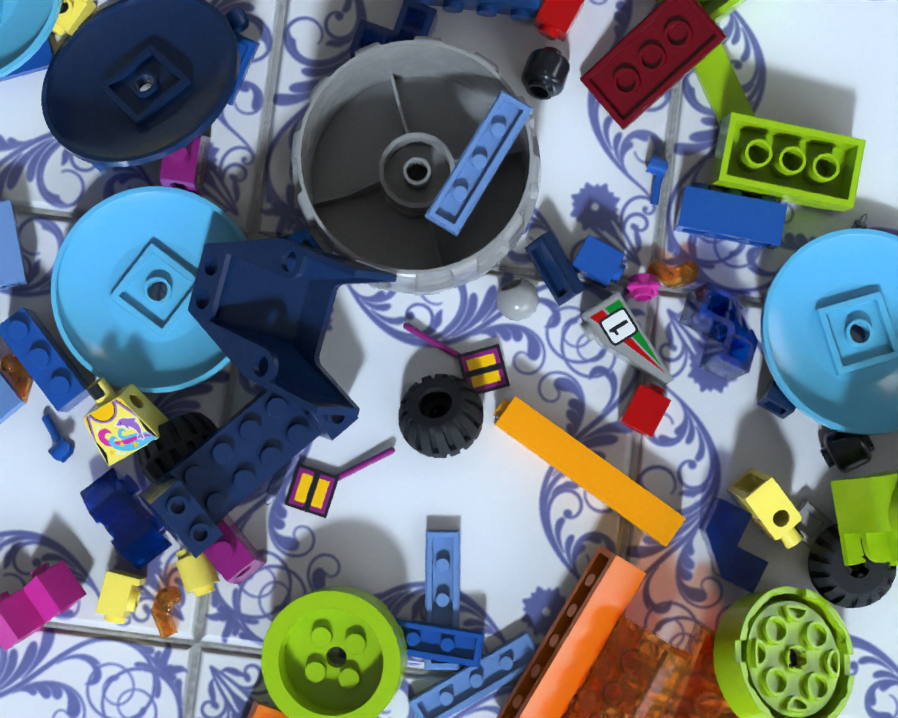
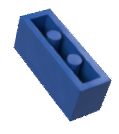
(730, 216)
(44, 359)

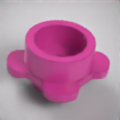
(642, 287)

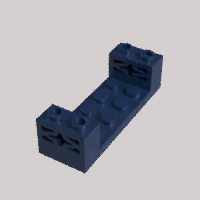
(233, 465)

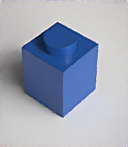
(599, 262)

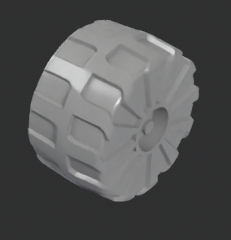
(377, 121)

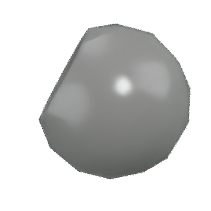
(517, 299)

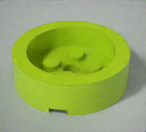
(754, 655)
(298, 662)

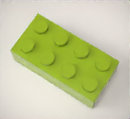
(787, 162)

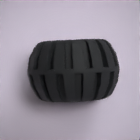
(440, 415)
(175, 441)
(839, 582)

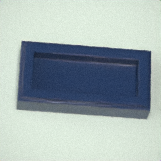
(554, 268)

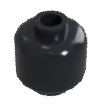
(545, 73)
(846, 450)

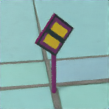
(480, 368)
(314, 489)

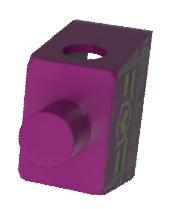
(187, 166)

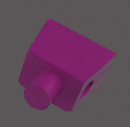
(233, 553)

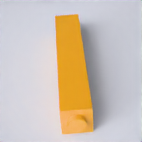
(588, 470)

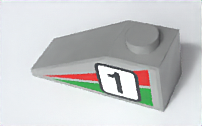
(620, 334)

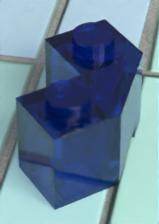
(412, 21)
(729, 342)
(116, 505)
(721, 533)

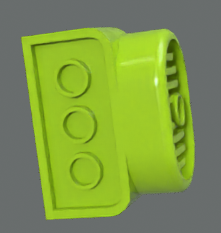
(868, 511)

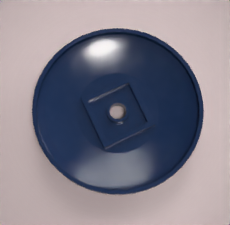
(97, 76)

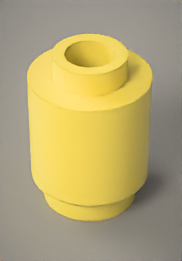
(196, 573)

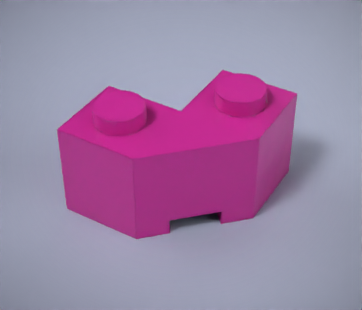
(42, 599)

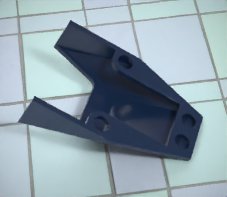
(271, 311)

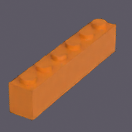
(574, 638)

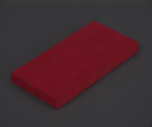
(653, 59)

